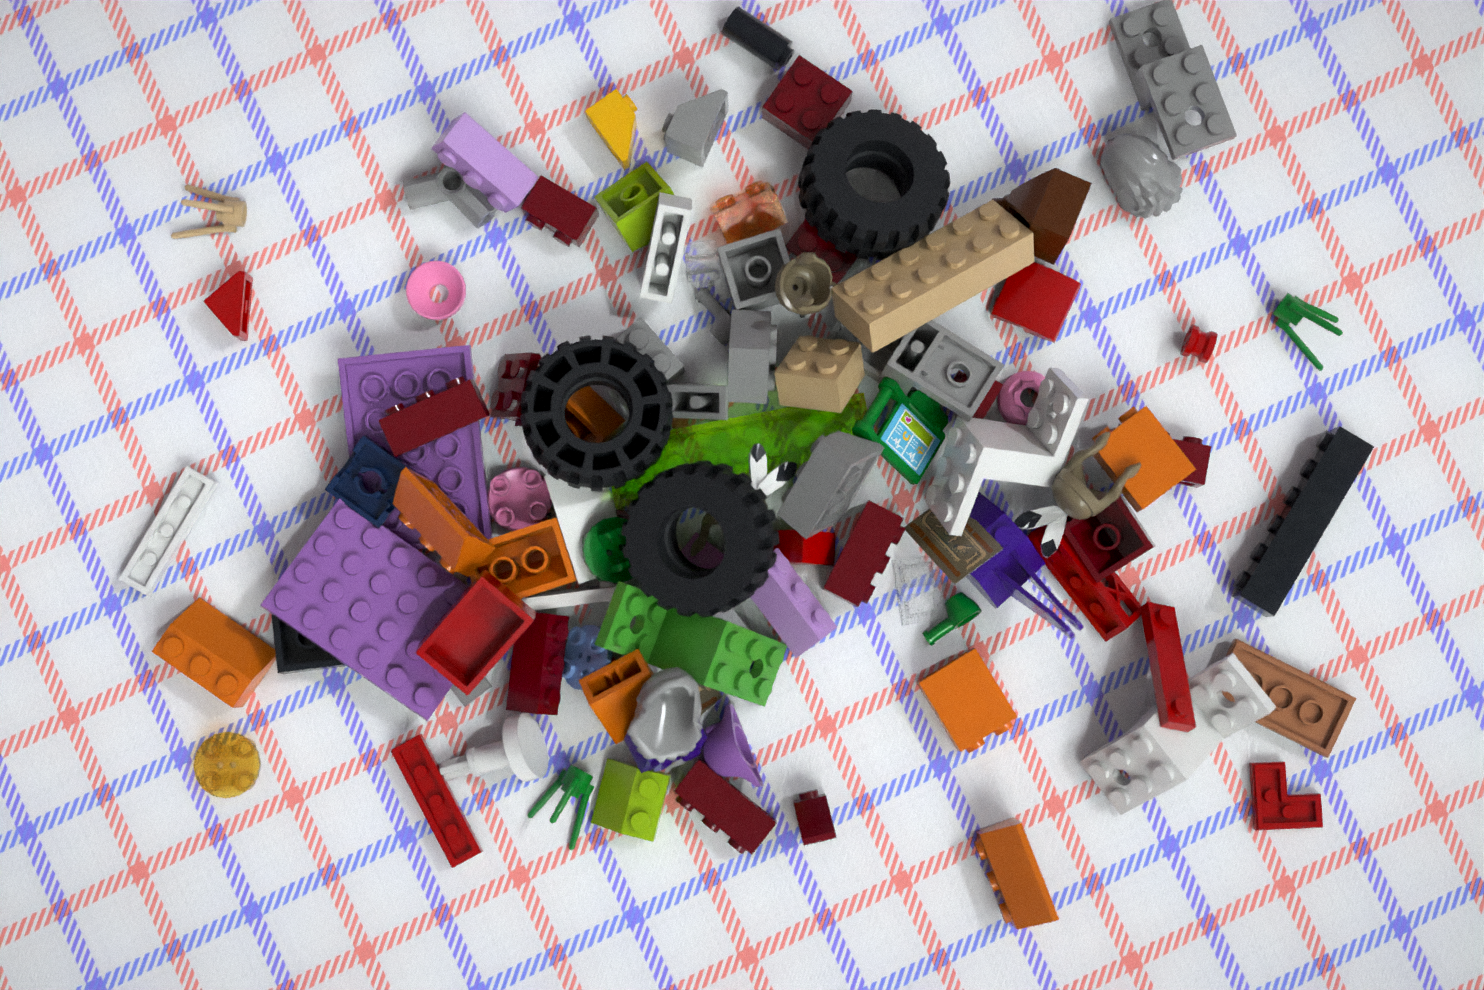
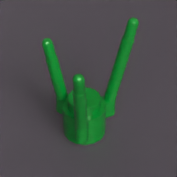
(1292, 310)
(575, 783)

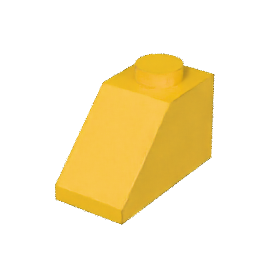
(615, 124)

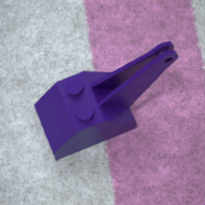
(1013, 566)

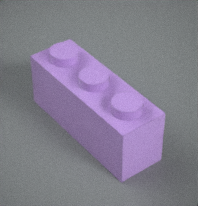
(484, 163)
(792, 608)

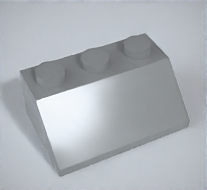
(828, 482)

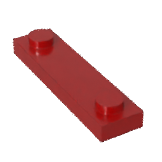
(1167, 667)
(436, 800)

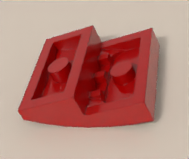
(1037, 300)

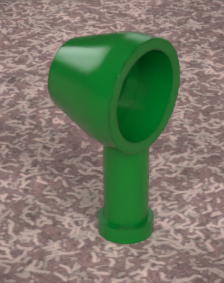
(960, 611)

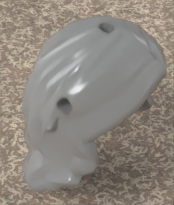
(1141, 175)
(667, 716)

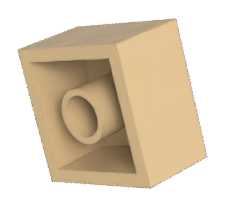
(820, 374)

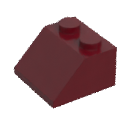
(1108, 539)

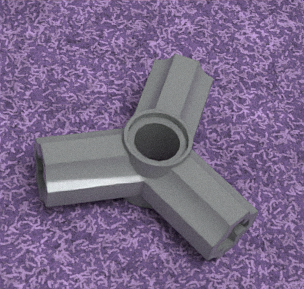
(432, 190)

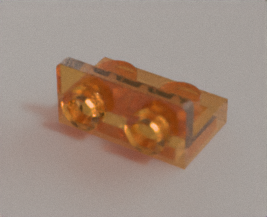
(749, 212)

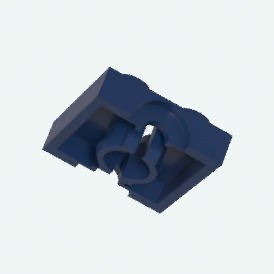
(349, 483)

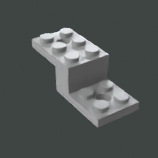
(1172, 79)
(925, 361)

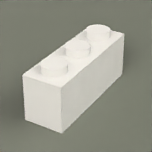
(666, 247)

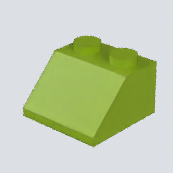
(633, 203)
(630, 800)

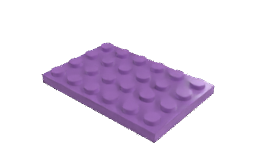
(453, 461)
(369, 604)

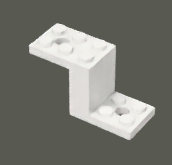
(1006, 450)
(1166, 757)

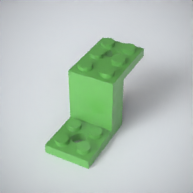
(704, 647)

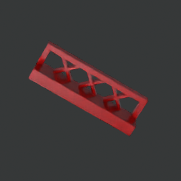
(1095, 600)

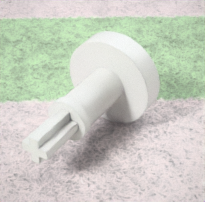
(521, 748)

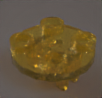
(227, 748)

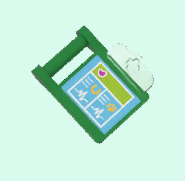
(909, 432)

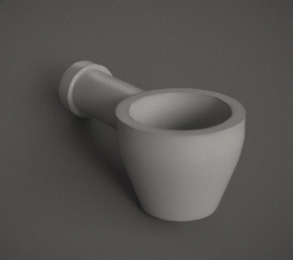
(722, 322)

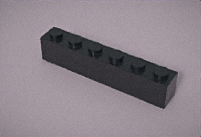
(1302, 521)

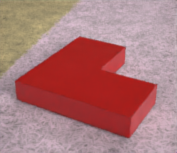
(1274, 807)

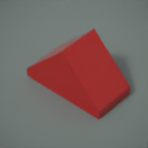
(232, 304)
(811, 551)

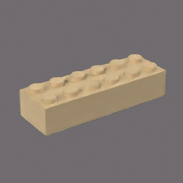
(933, 275)

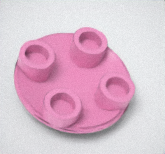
(518, 498)

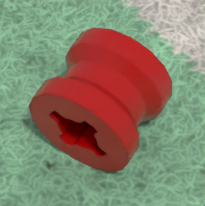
(1199, 343)

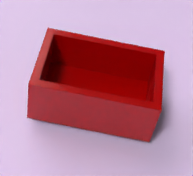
(476, 632)

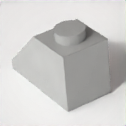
(699, 401)

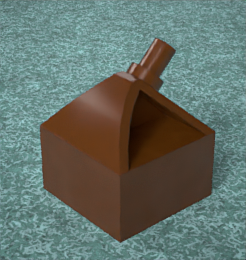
(1048, 208)

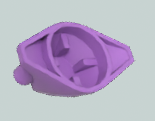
(728, 749)

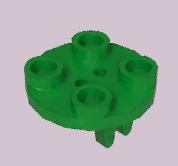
(603, 537)

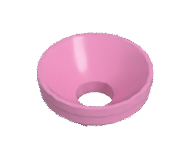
(428, 276)
(1009, 396)

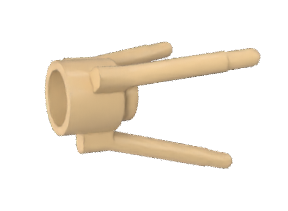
(229, 211)

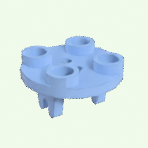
(582, 655)

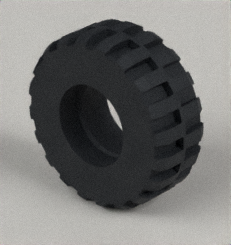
(879, 143)
(585, 365)
(656, 554)

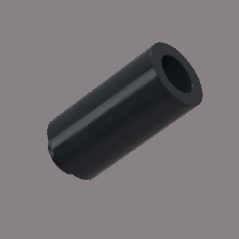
(758, 38)

